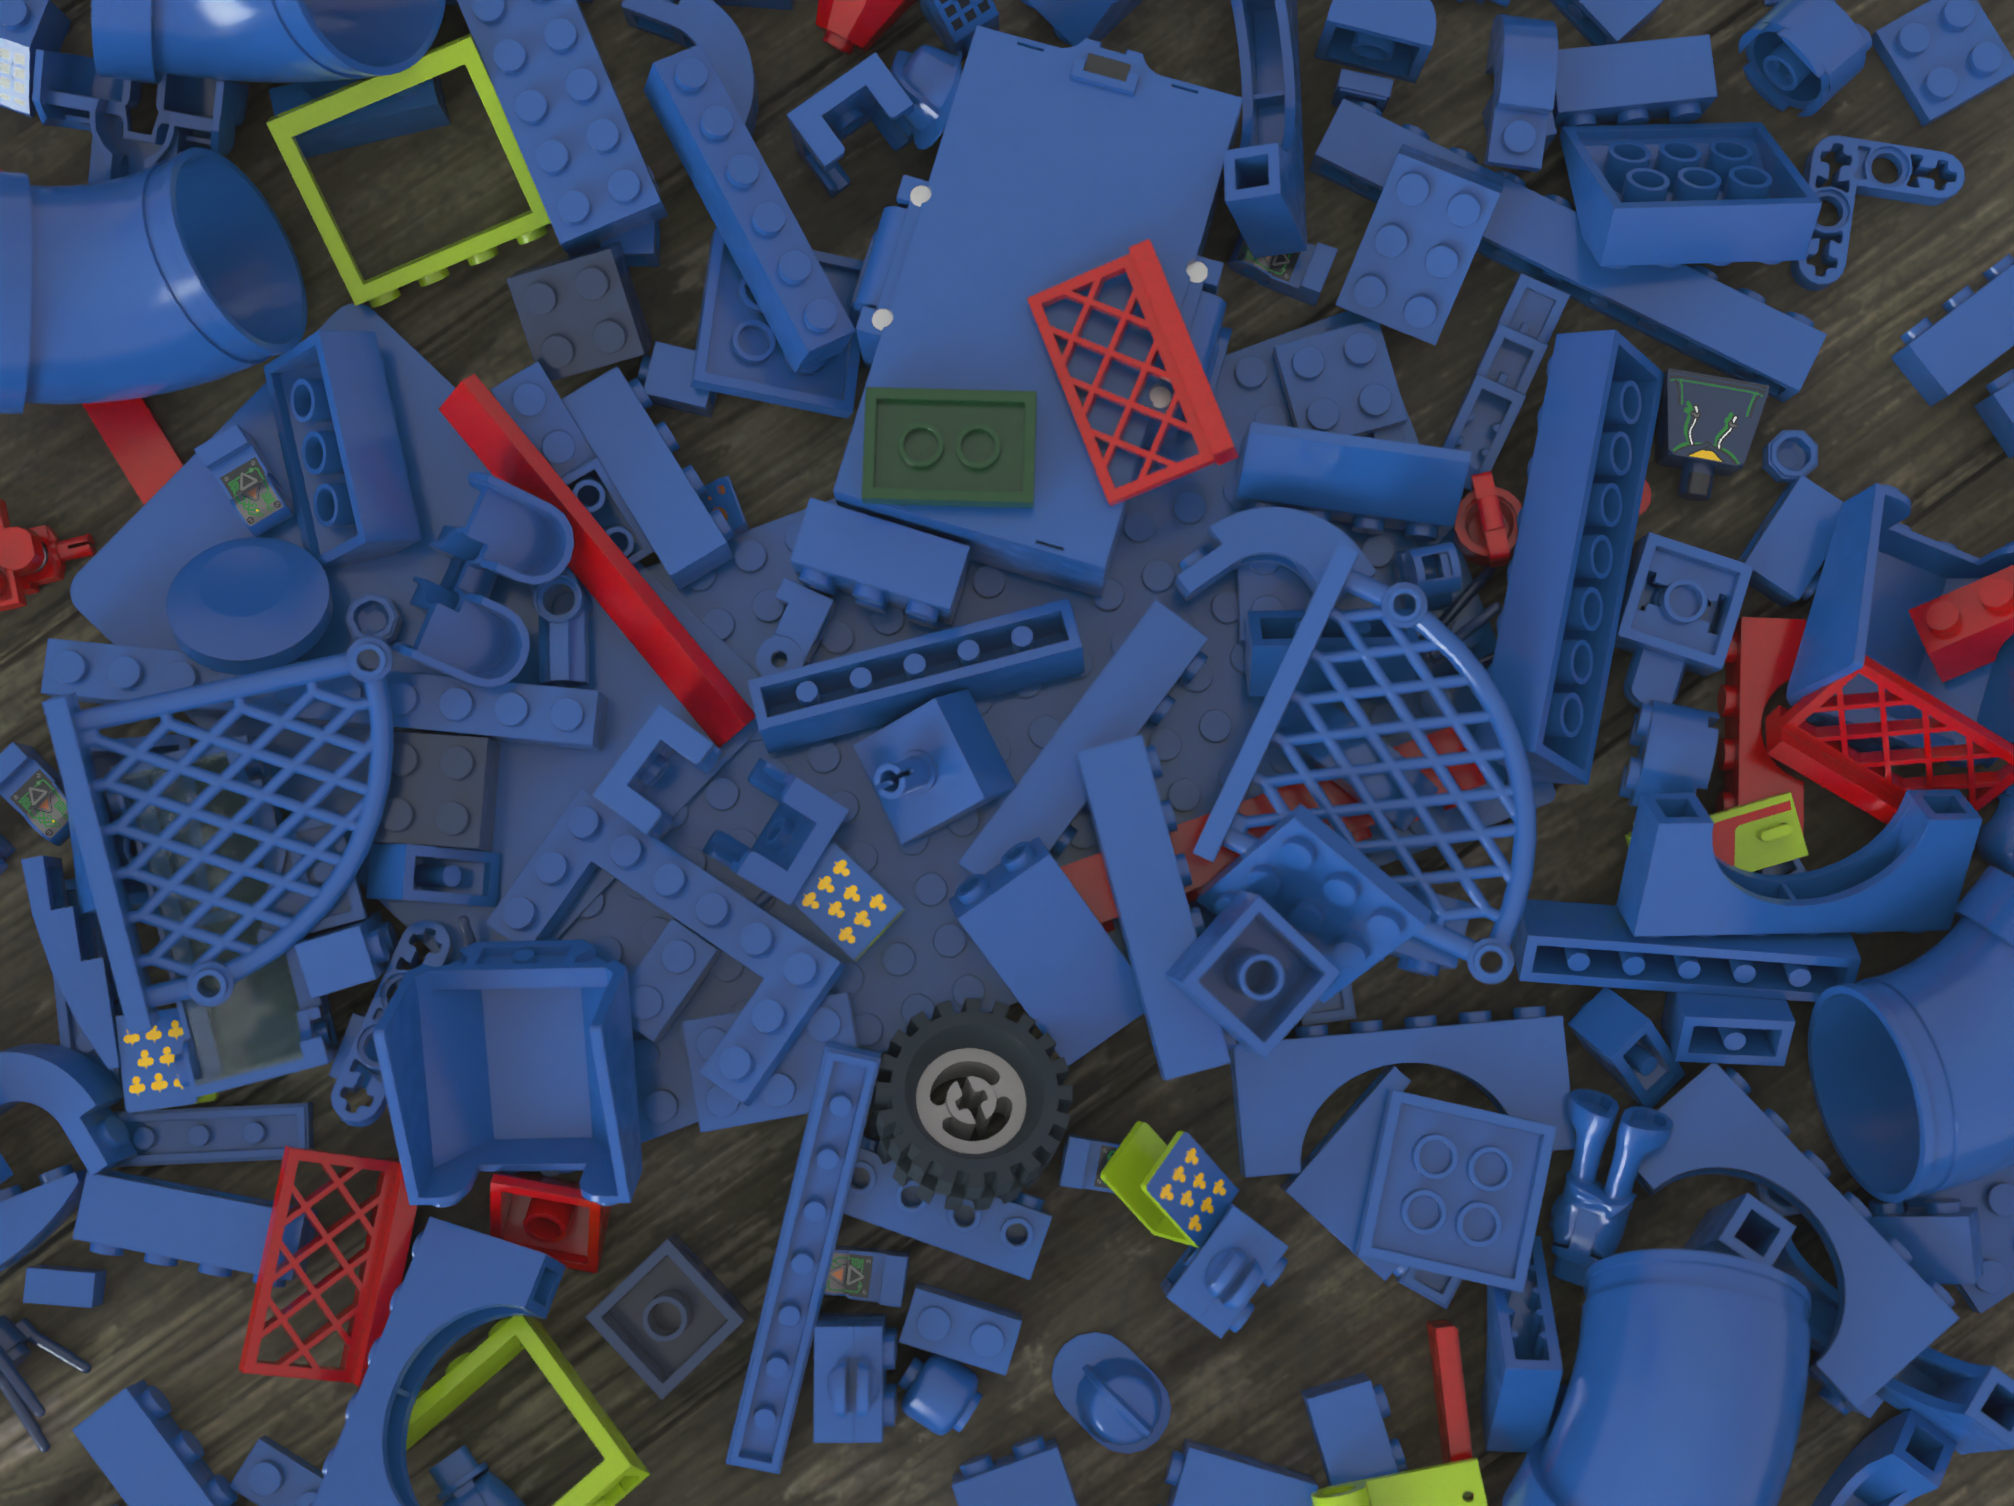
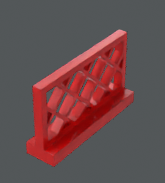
(1178, 356)
(1862, 776)
(379, 1273)

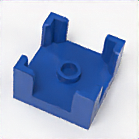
(840, 109)
(644, 765)
(790, 839)

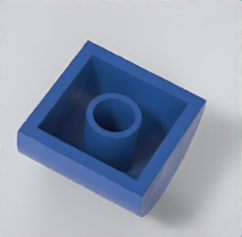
(1379, 36)

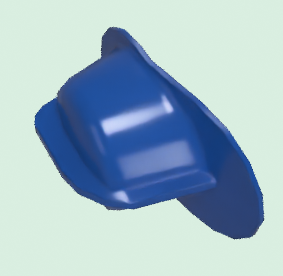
(931, 82)
(1111, 1392)

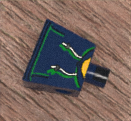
(1705, 427)

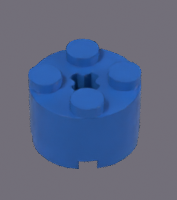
(1803, 53)
(1672, 750)

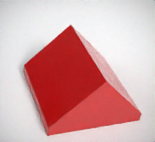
(548, 1218)

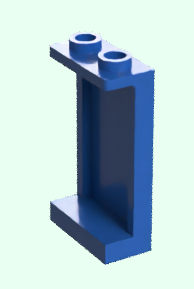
(1049, 949)

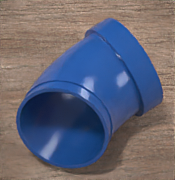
(261, 38)
(141, 283)
(1923, 1058)
(1677, 1386)

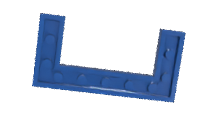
(792, 967)

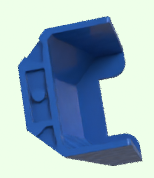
(1862, 608)
(512, 1070)

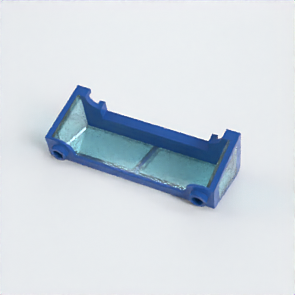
(269, 1019)

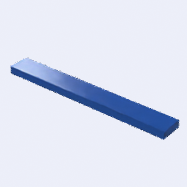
(803, 1257)

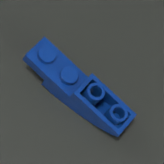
(552, 430)
(37, 1213)

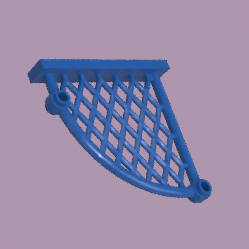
(77, 730)
(1230, 828)

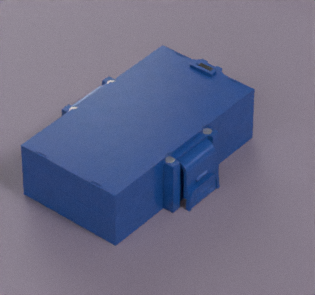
(1036, 180)

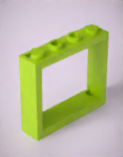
(432, 266)
(507, 1338)

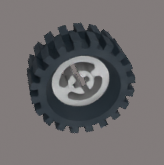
(1003, 1074)

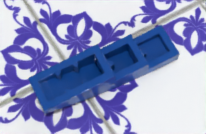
(1505, 373)
(73, 956)

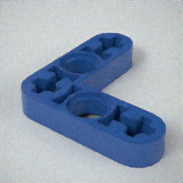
(1857, 178)

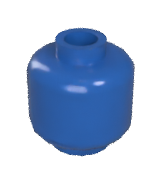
(939, 1393)

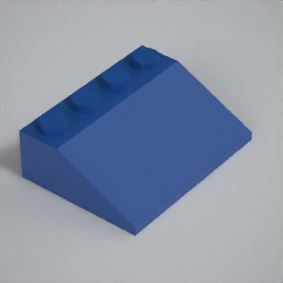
(1687, 194)

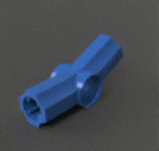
(565, 636)

